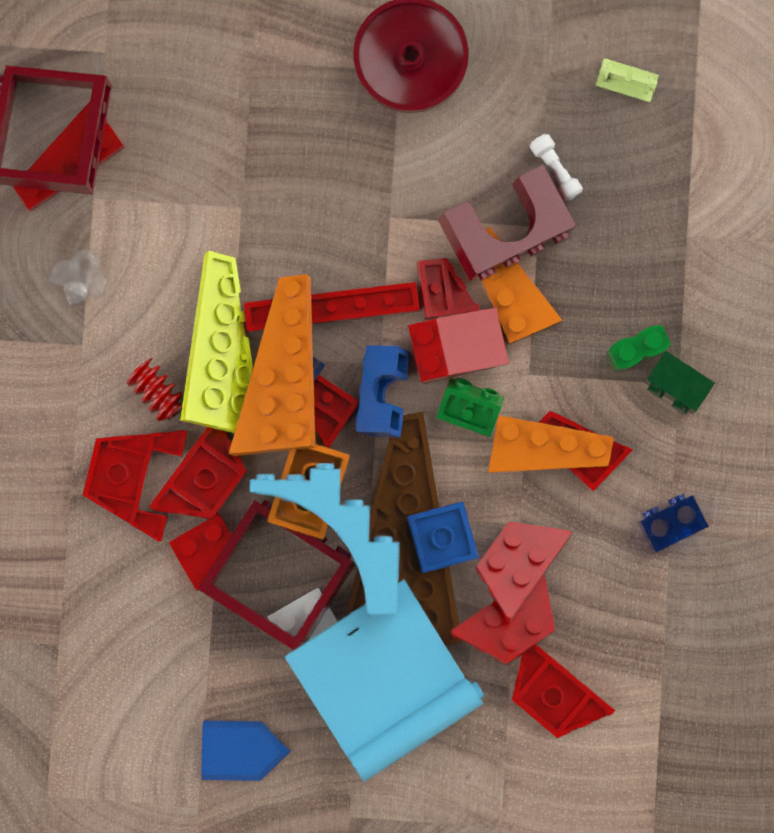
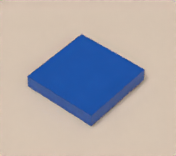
(442, 537)

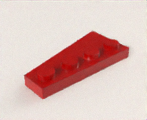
(64, 155)

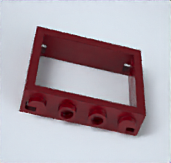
(93, 134)
(339, 555)

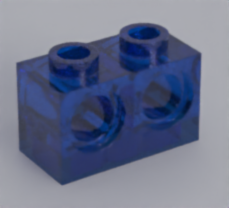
(675, 529)

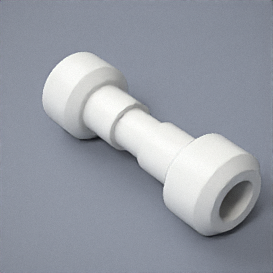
(568, 187)

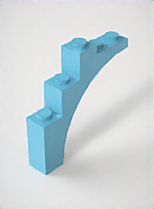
(321, 495)

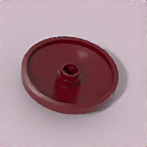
(411, 55)

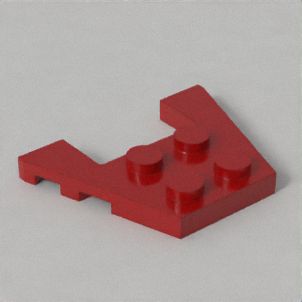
(120, 472)

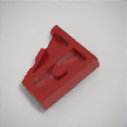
(442, 290)

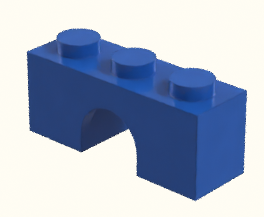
(381, 368)

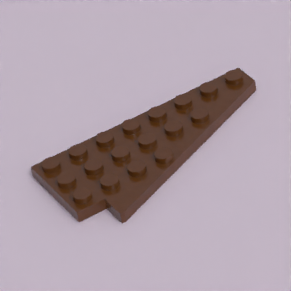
(405, 490)

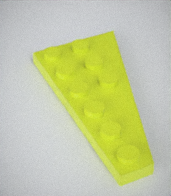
(219, 350)

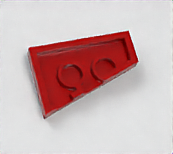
(590, 476)

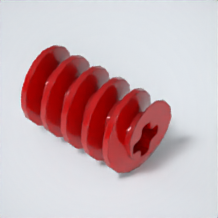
(155, 391)

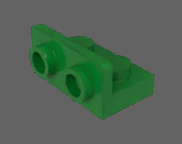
(470, 406)

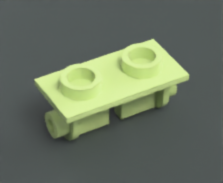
(627, 80)

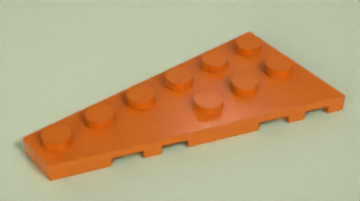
(281, 387)

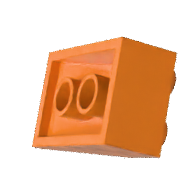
(299, 462)

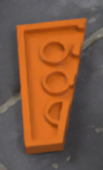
(518, 302)
(540, 446)

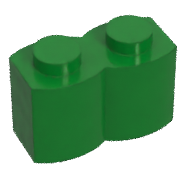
(645, 346)

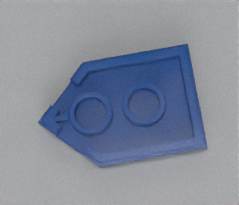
(239, 750)

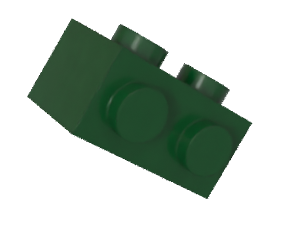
(678, 383)

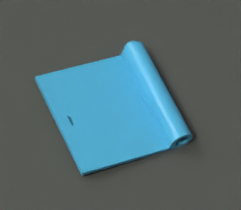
(383, 683)

